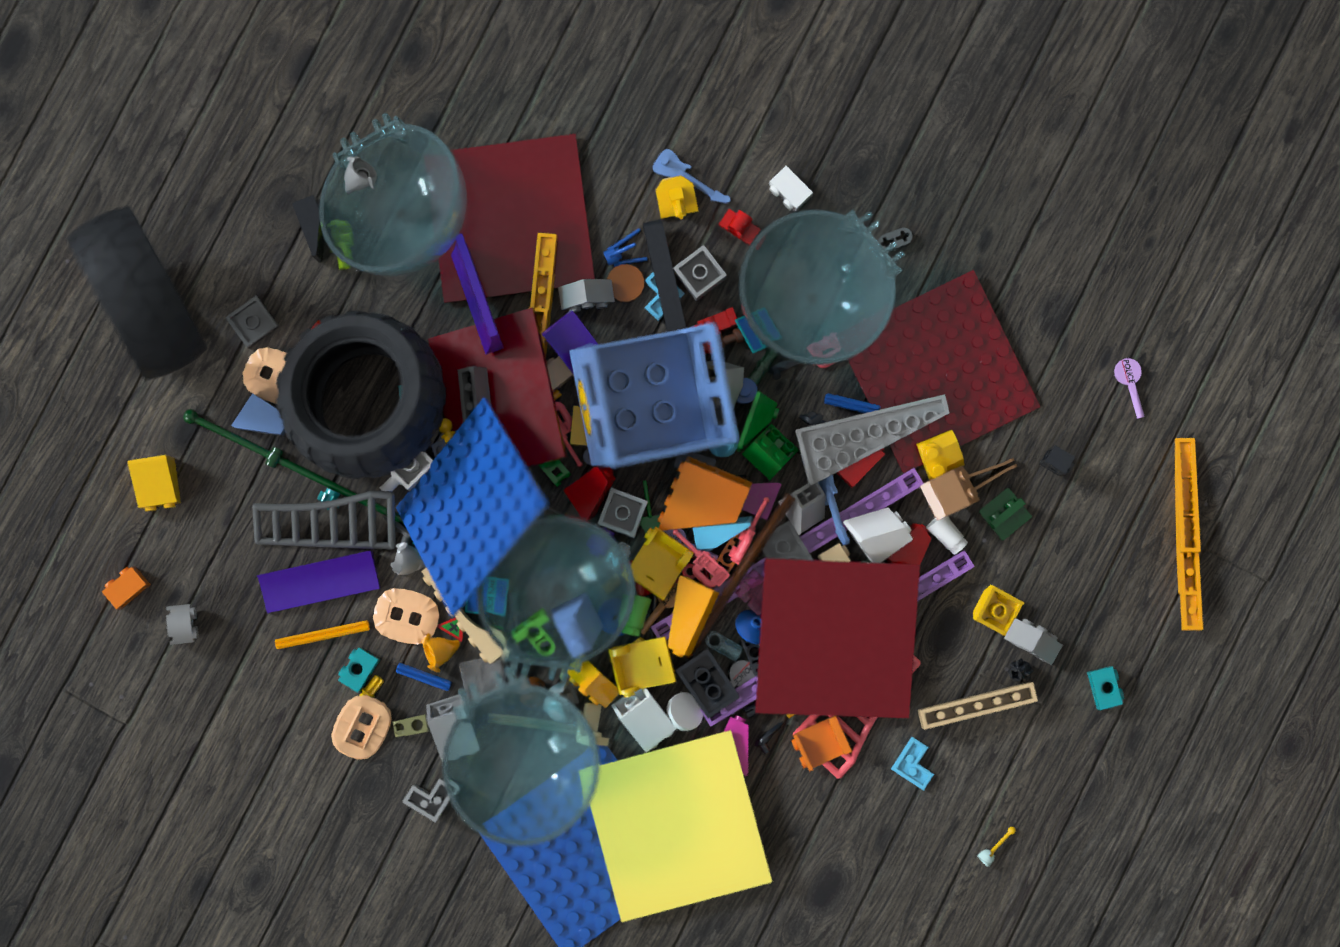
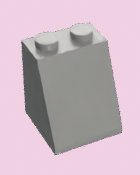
(441, 719)

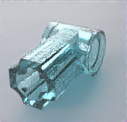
(725, 646)

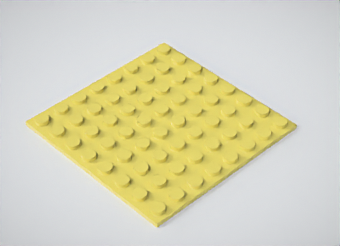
(677, 827)

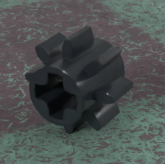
(1020, 671)

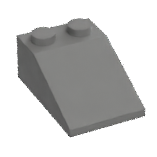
(734, 379)

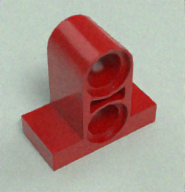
(740, 226)

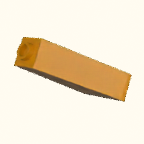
(690, 614)

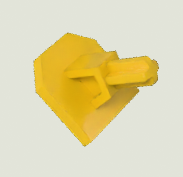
(676, 197)

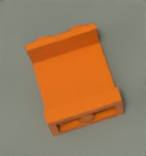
(820, 743)

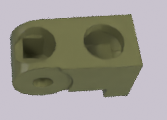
(411, 726)

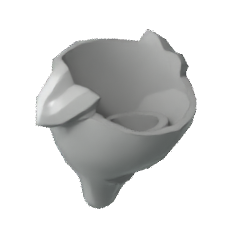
(359, 175)
(407, 560)

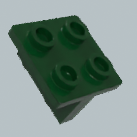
(1005, 513)

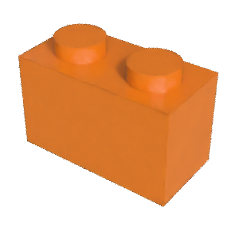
(125, 587)

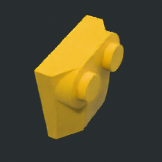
(940, 454)
(997, 609)

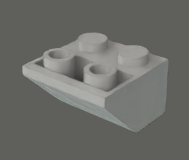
(807, 507)

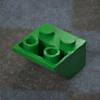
(770, 451)

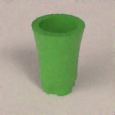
(637, 617)

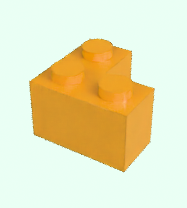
(594, 683)

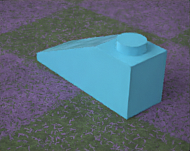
(714, 535)

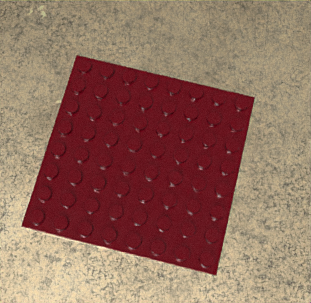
(511, 199)
(951, 348)
(837, 638)

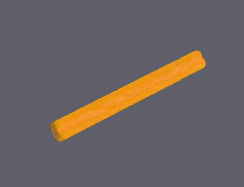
(322, 634)

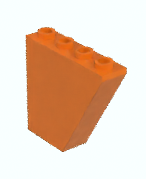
(703, 497)

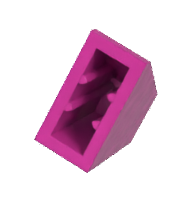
(740, 735)

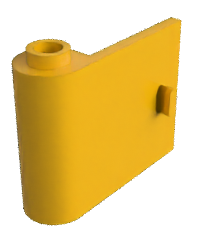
(659, 562)
(639, 665)

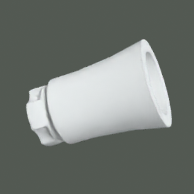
(947, 534)

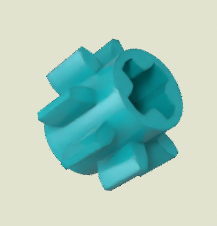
(328, 495)

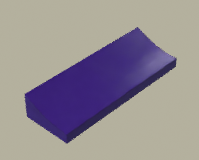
(475, 297)
(568, 335)
(319, 581)

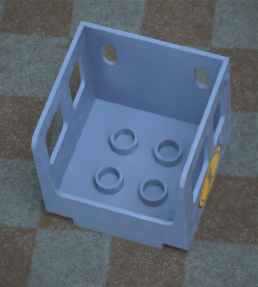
(651, 396)

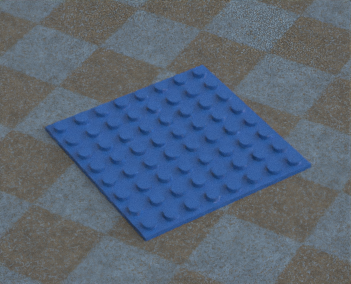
(470, 506)
(565, 879)

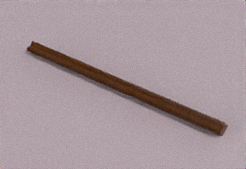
(773, 524)

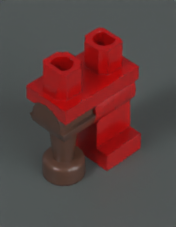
(722, 321)

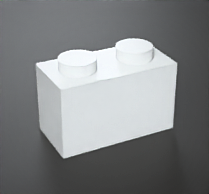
(790, 189)

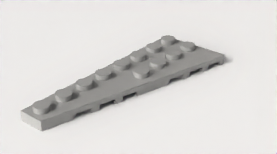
(845, 441)

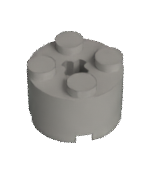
(181, 624)

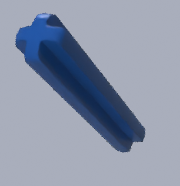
(850, 404)
(423, 677)

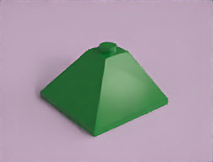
(760, 416)

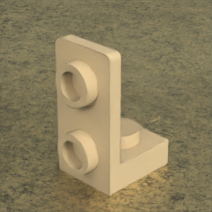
(592, 714)

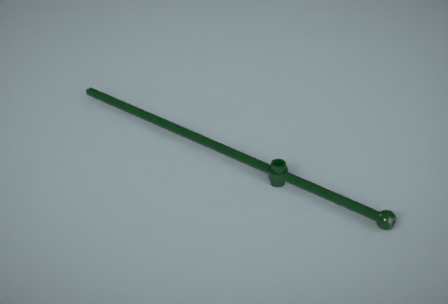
(275, 457)

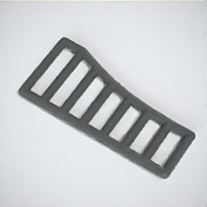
(332, 506)

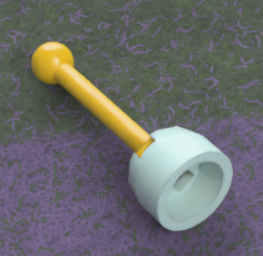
(987, 856)

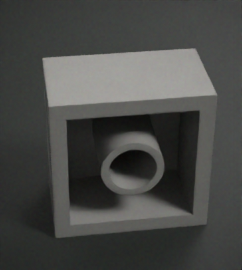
(699, 273)
(622, 513)

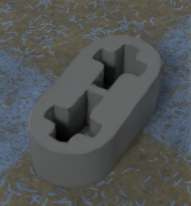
(895, 234)

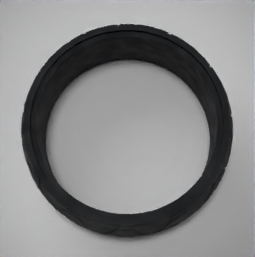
(136, 293)

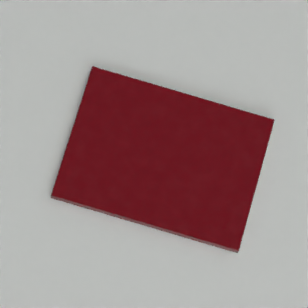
(517, 383)

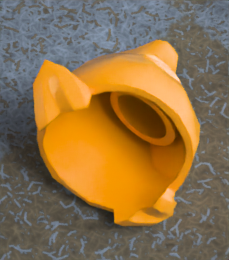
(438, 650)

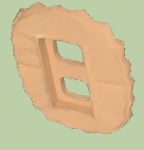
(254, 382)
(410, 602)
(374, 732)

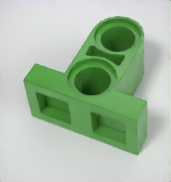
(537, 637)

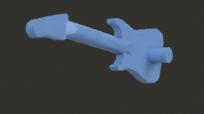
(670, 166)
(829, 489)

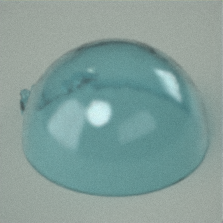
(408, 214)
(818, 286)
(545, 568)
(520, 762)

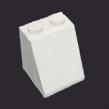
(879, 533)
(644, 718)

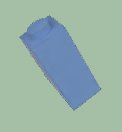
(259, 417)

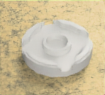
(684, 711)

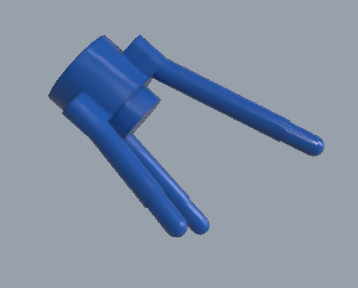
(613, 253)

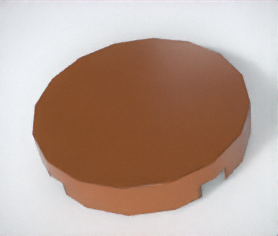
(626, 282)

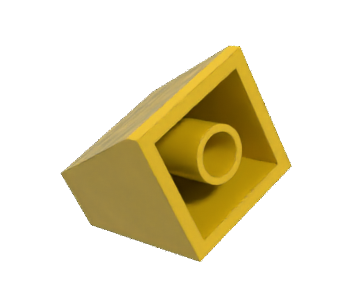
(155, 482)

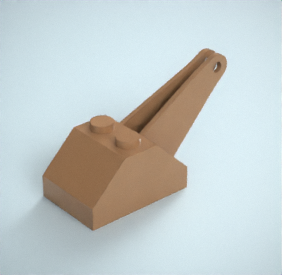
(954, 490)

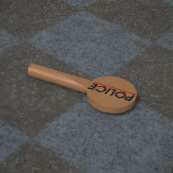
(668, 602)

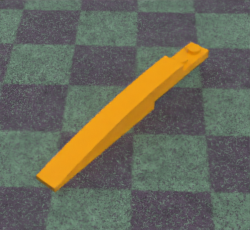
(544, 281)
(1188, 534)

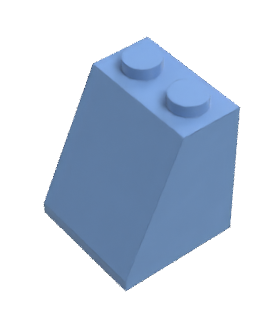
(578, 624)

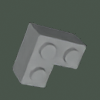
(586, 294)
(1034, 640)
(427, 803)

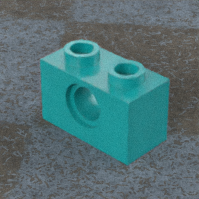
(367, 661)
(1097, 679)

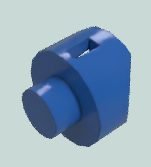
(747, 392)

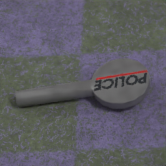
(741, 673)

